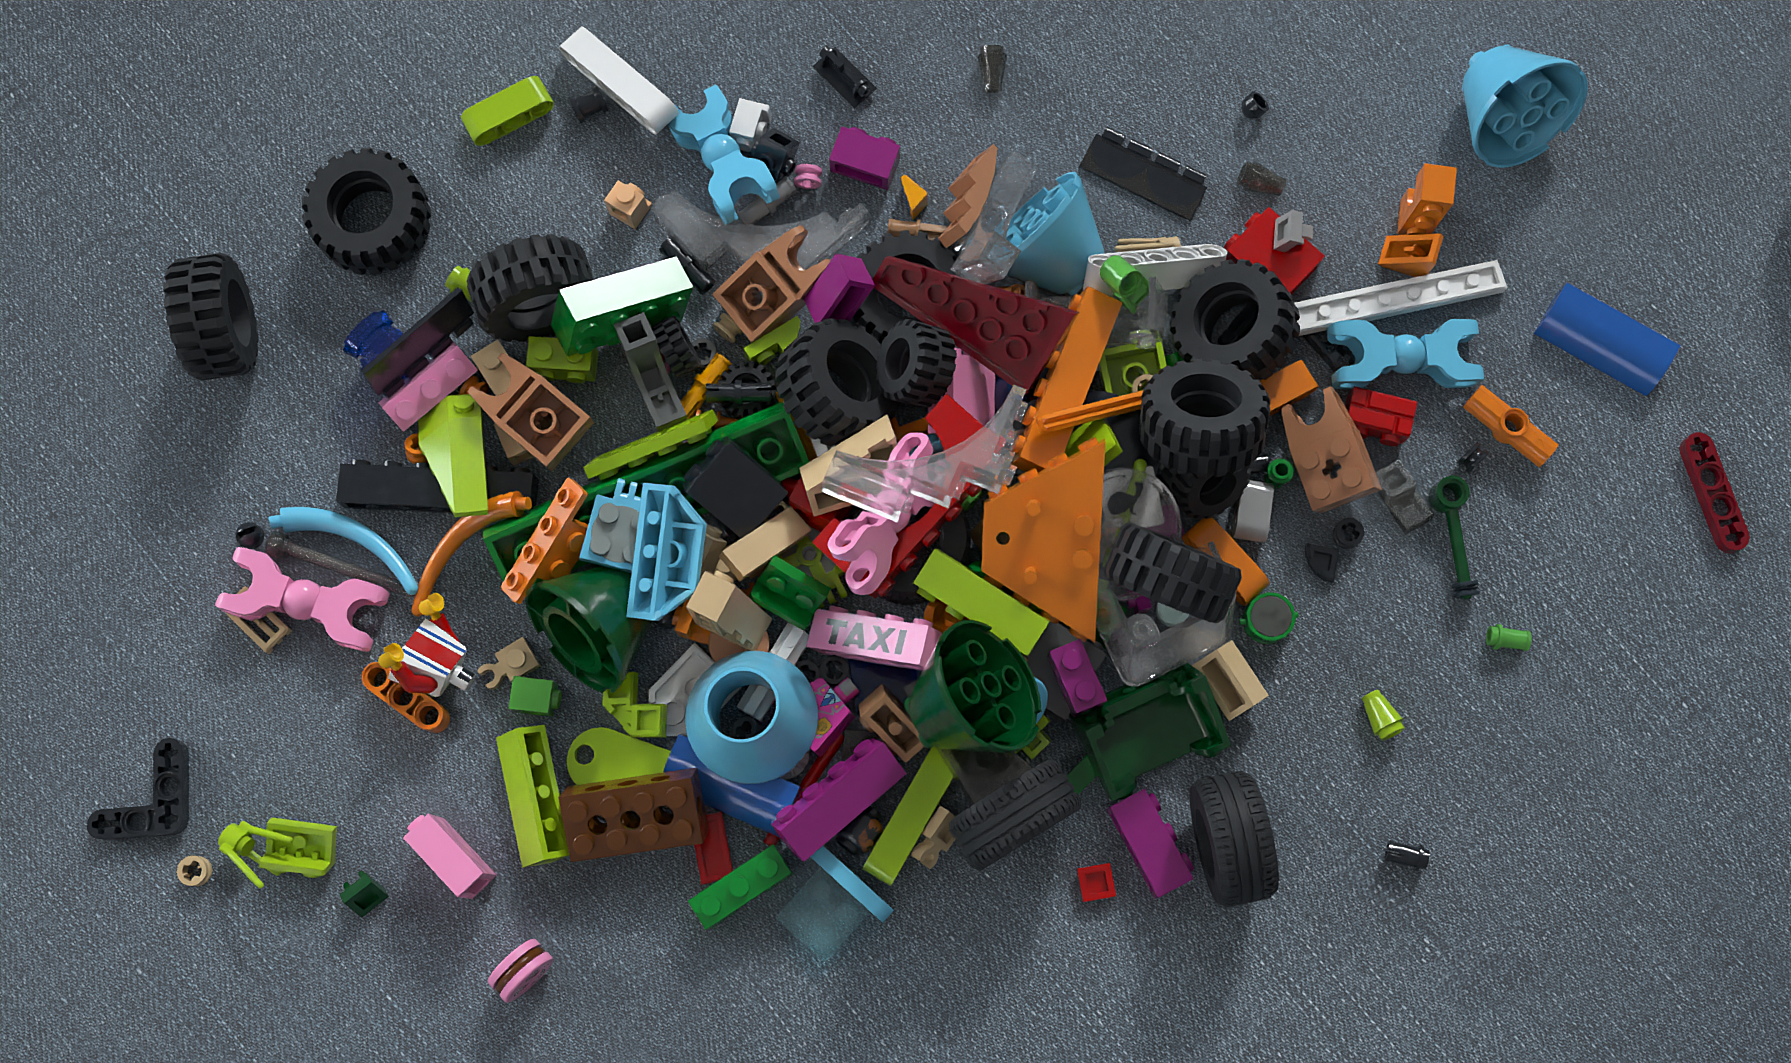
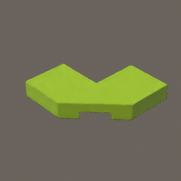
(636, 719)

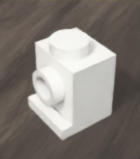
(749, 123)

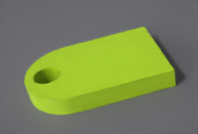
(614, 757)

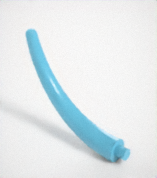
(323, 520)

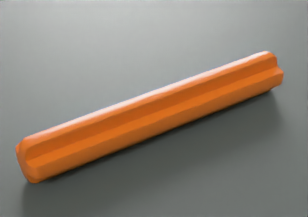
(1089, 412)

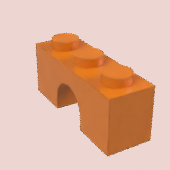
(1429, 202)

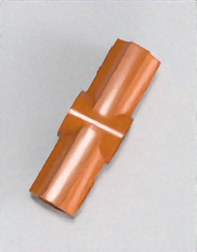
(1527, 438)

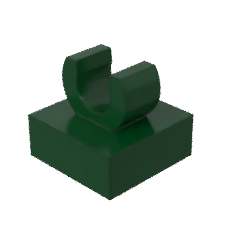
(363, 894)

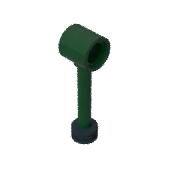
(1465, 587)

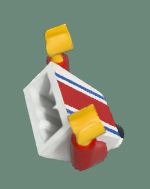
(430, 656)

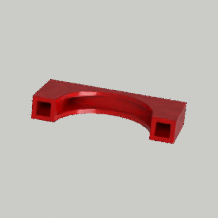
(952, 426)

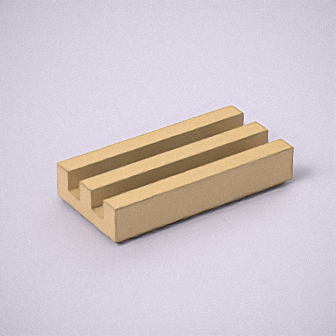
(275, 638)

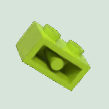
(549, 360)

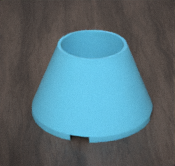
(774, 749)

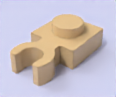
(513, 660)
(937, 838)

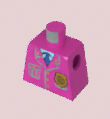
(832, 712)

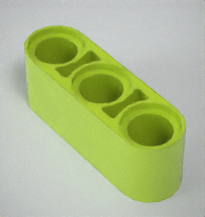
(507, 110)

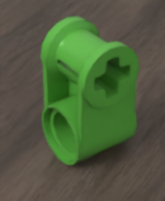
(1125, 282)

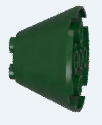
(975, 693)

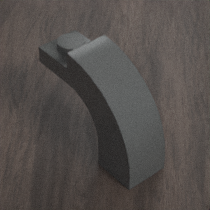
(649, 371)

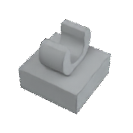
(1291, 231)

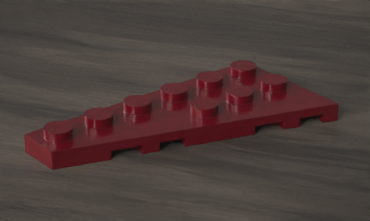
(990, 324)

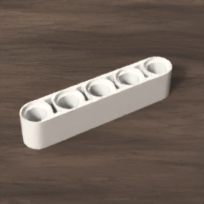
(619, 80)
(1170, 265)

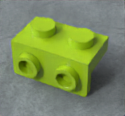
(309, 853)

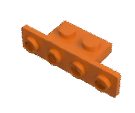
(553, 545)

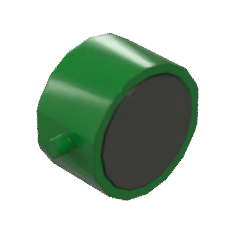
(1268, 618)

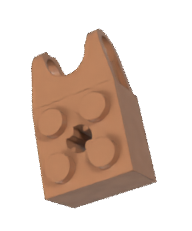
(778, 277)
(525, 405)
(1329, 443)

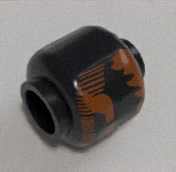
(861, 832)

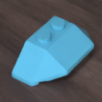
(665, 553)

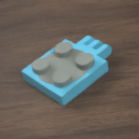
(613, 529)

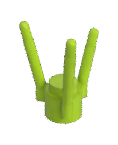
(238, 841)

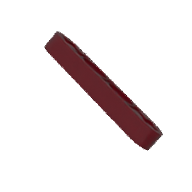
(1707, 494)

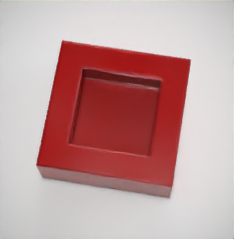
(1096, 882)

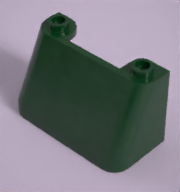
(1150, 727)

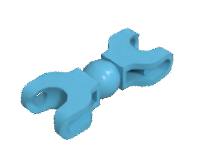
(721, 154)
(1405, 354)

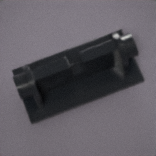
(843, 76)

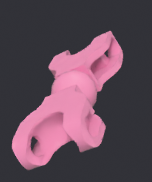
(873, 536)
(302, 599)

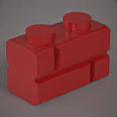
(1381, 415)

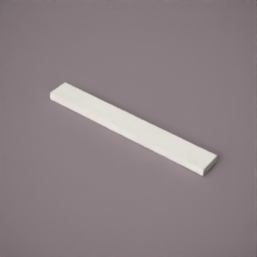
(1401, 296)

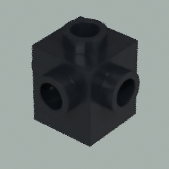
(777, 152)

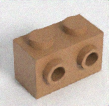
(891, 721)

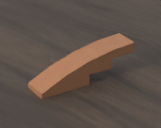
(971, 192)

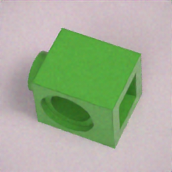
(534, 696)

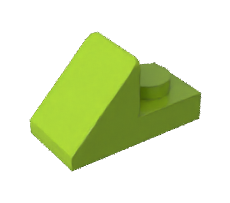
(777, 340)

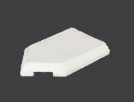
(676, 687)

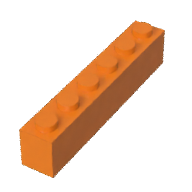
(1067, 378)

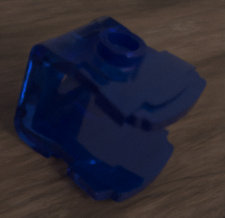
(371, 338)

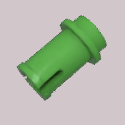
(1508, 638)

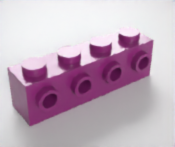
(838, 798)

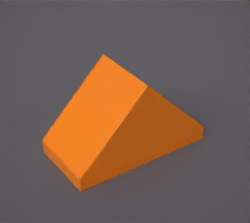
(1411, 254)

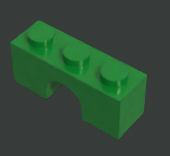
(740, 887)

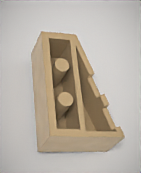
(871, 443)
(727, 611)

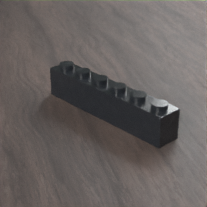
(415, 488)

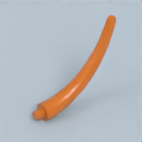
(499, 508)

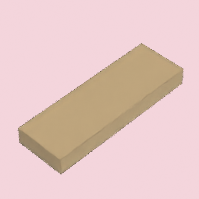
(765, 542)

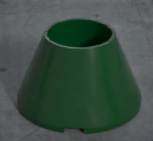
(589, 624)

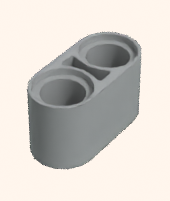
(1253, 512)

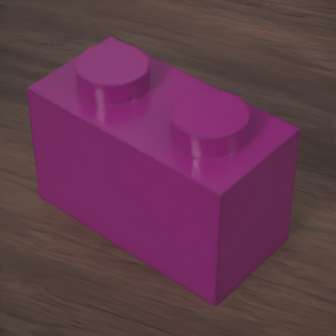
(865, 157)
(839, 289)
(1076, 678)

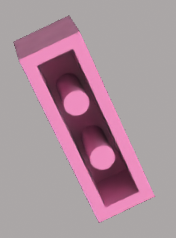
(428, 387)

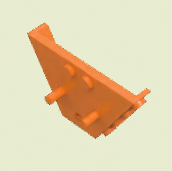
(1052, 536)

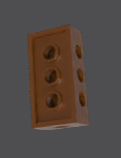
(624, 834)

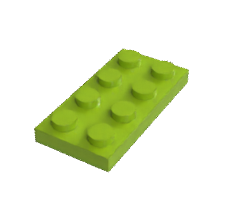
(643, 448)

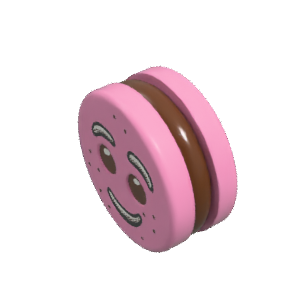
(520, 970)

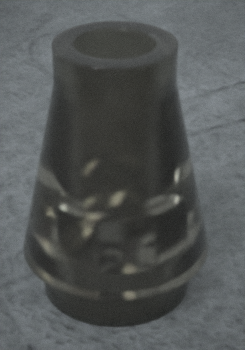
(992, 67)
(1260, 179)

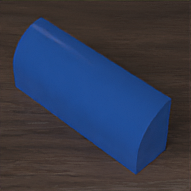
(1606, 339)
(746, 802)

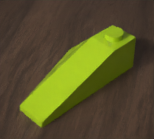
(455, 449)

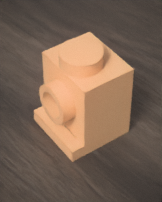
(627, 203)

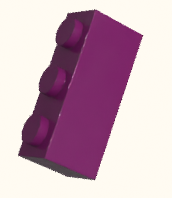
(1151, 843)

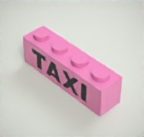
(872, 638)

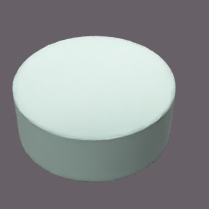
(1170, 616)

